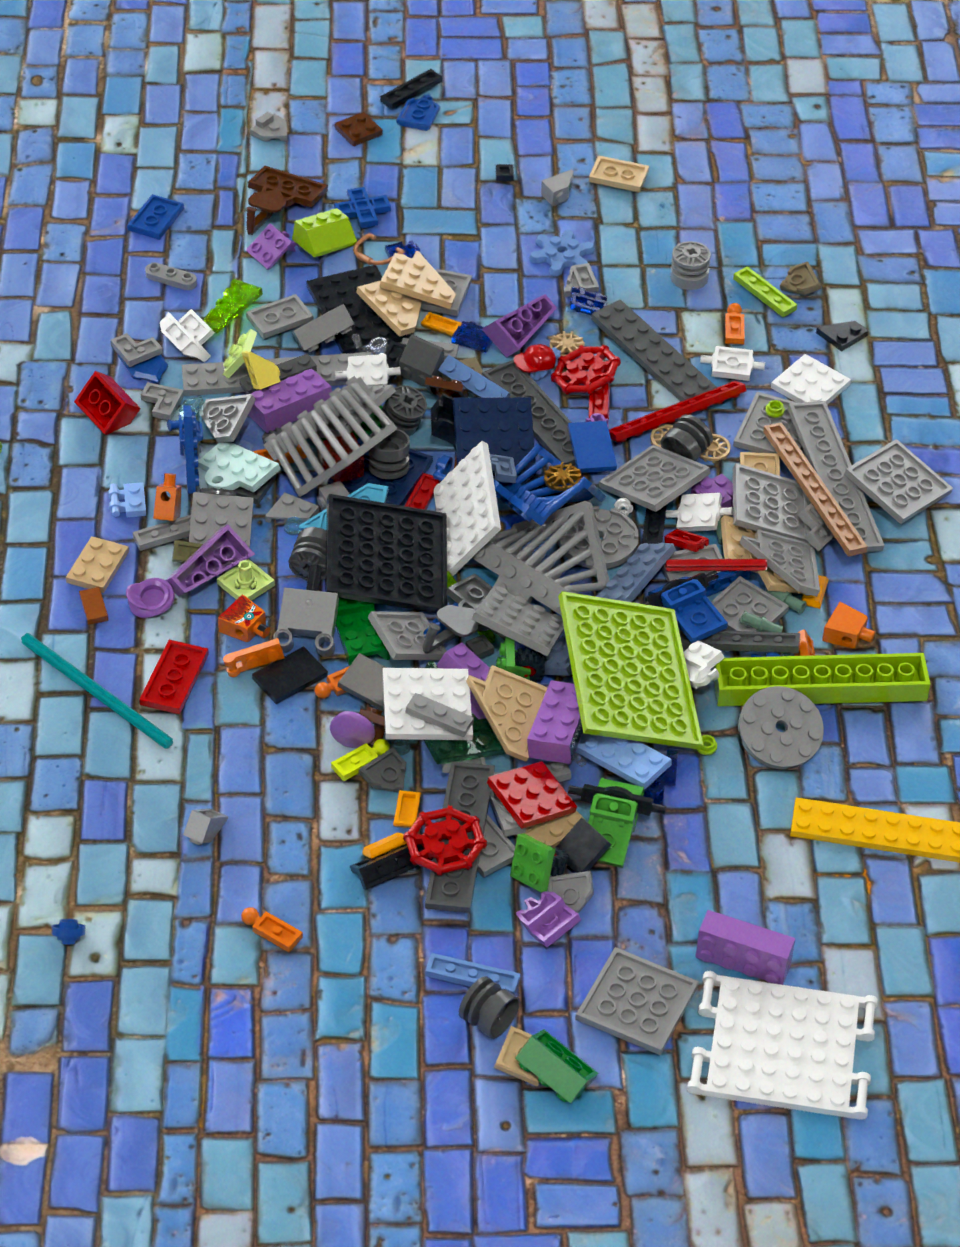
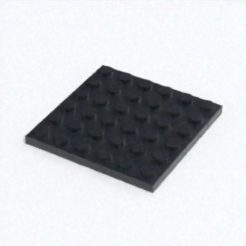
(386, 553)

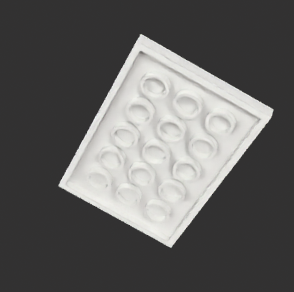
(470, 507)

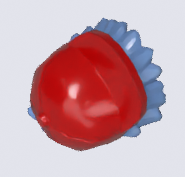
(537, 360)

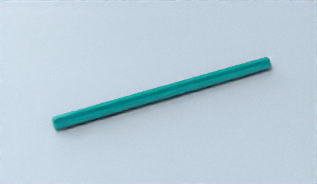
(97, 691)

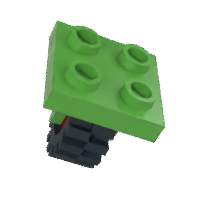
(522, 663)
(536, 861)

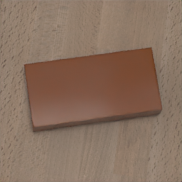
(93, 605)

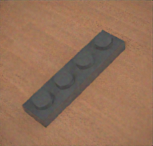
(287, 369)

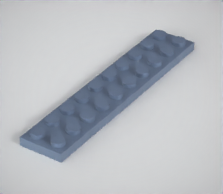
(624, 587)

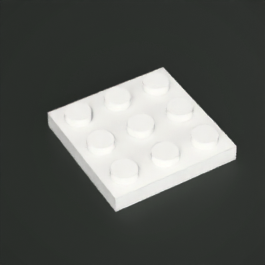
(810, 381)

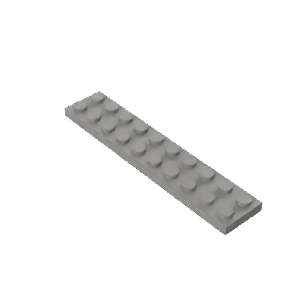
(208, 377)
(830, 460)

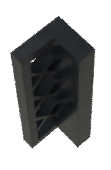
(384, 866)

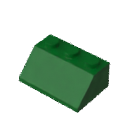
(556, 1066)

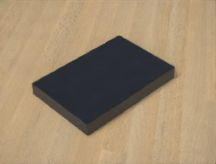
(290, 675)

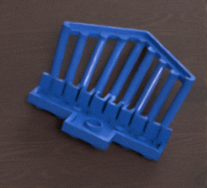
(531, 503)

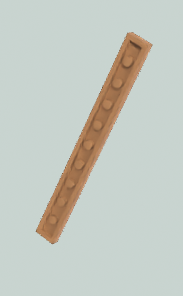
(815, 489)

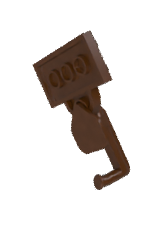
(278, 190)

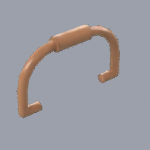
(362, 257)

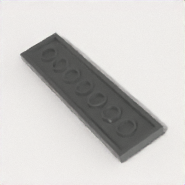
(651, 351)
(549, 422)
(470, 794)

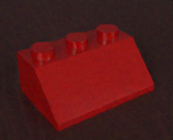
(106, 403)

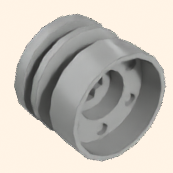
(690, 265)

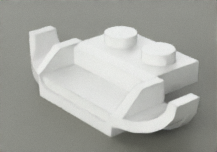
(187, 334)
(699, 661)

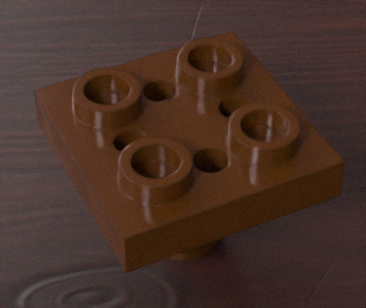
(438, 386)
(375, 716)

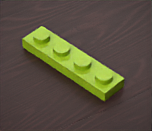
(765, 291)

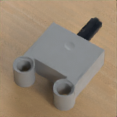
(309, 614)

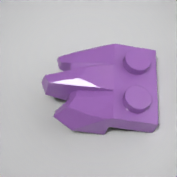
(548, 918)

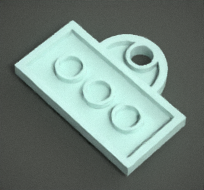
(236, 467)

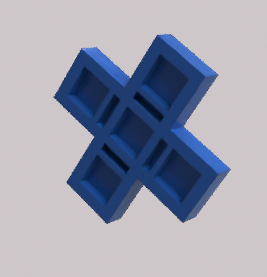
(363, 207)

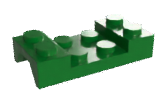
(356, 630)

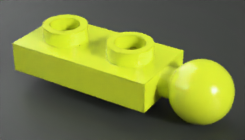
(350, 763)

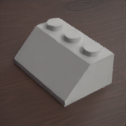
(323, 328)

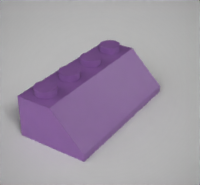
(463, 658)

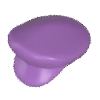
(150, 597)
(352, 729)

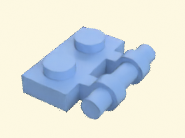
(134, 500)

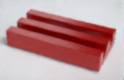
(686, 540)

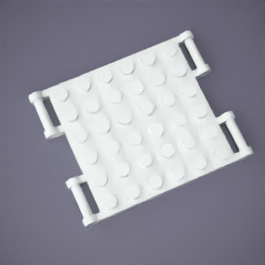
(783, 1046)

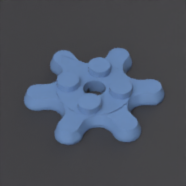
(553, 246)

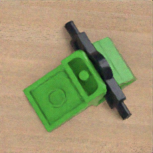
(615, 814)

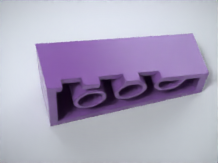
(518, 326)
(211, 559)

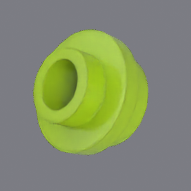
(775, 409)
(709, 745)

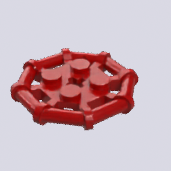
(577, 373)
(441, 830)

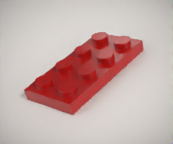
(174, 676)

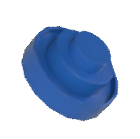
(68, 930)

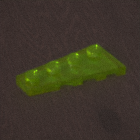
(234, 302)

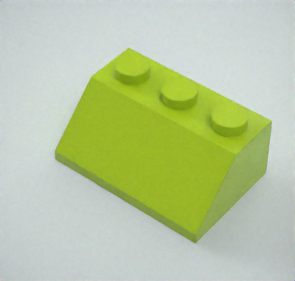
(324, 232)

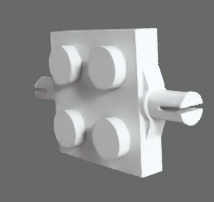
(732, 363)
(371, 368)
(699, 512)

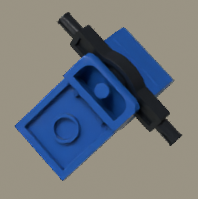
(693, 609)

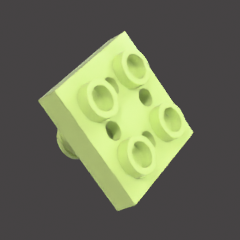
(235, 358)
(245, 576)

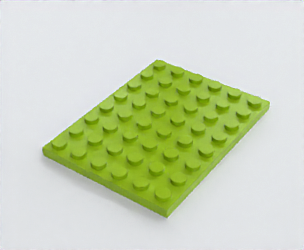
(629, 671)

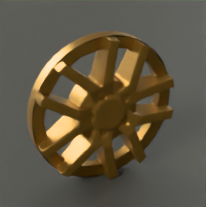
(559, 476)

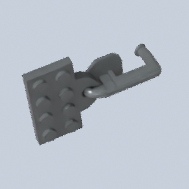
(458, 619)

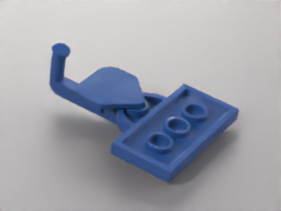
(189, 438)

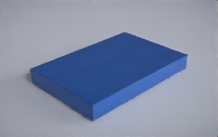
(155, 217)
(592, 446)

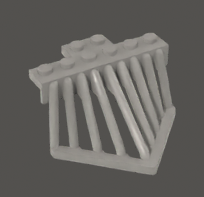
(317, 419)
(524, 573)

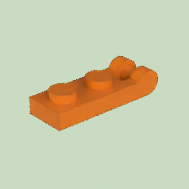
(253, 657)

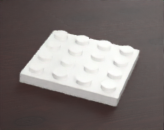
(438, 684)

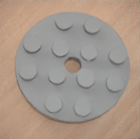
(617, 533)
(776, 748)

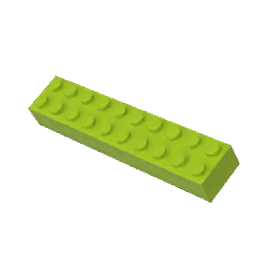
(826, 677)

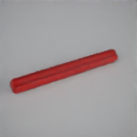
(716, 564)

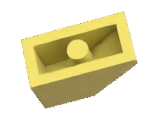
(261, 371)

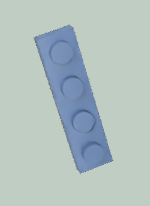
(471, 379)
(467, 972)

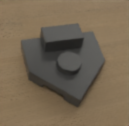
(385, 771)

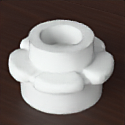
(623, 502)

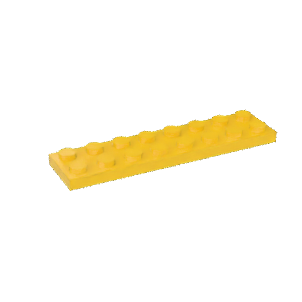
(876, 829)

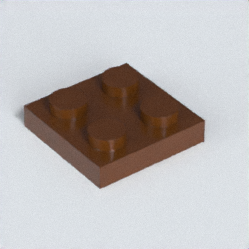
(358, 129)

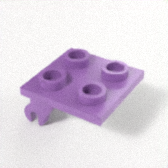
(270, 246)

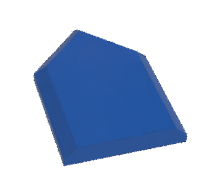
(418, 113)
(149, 369)

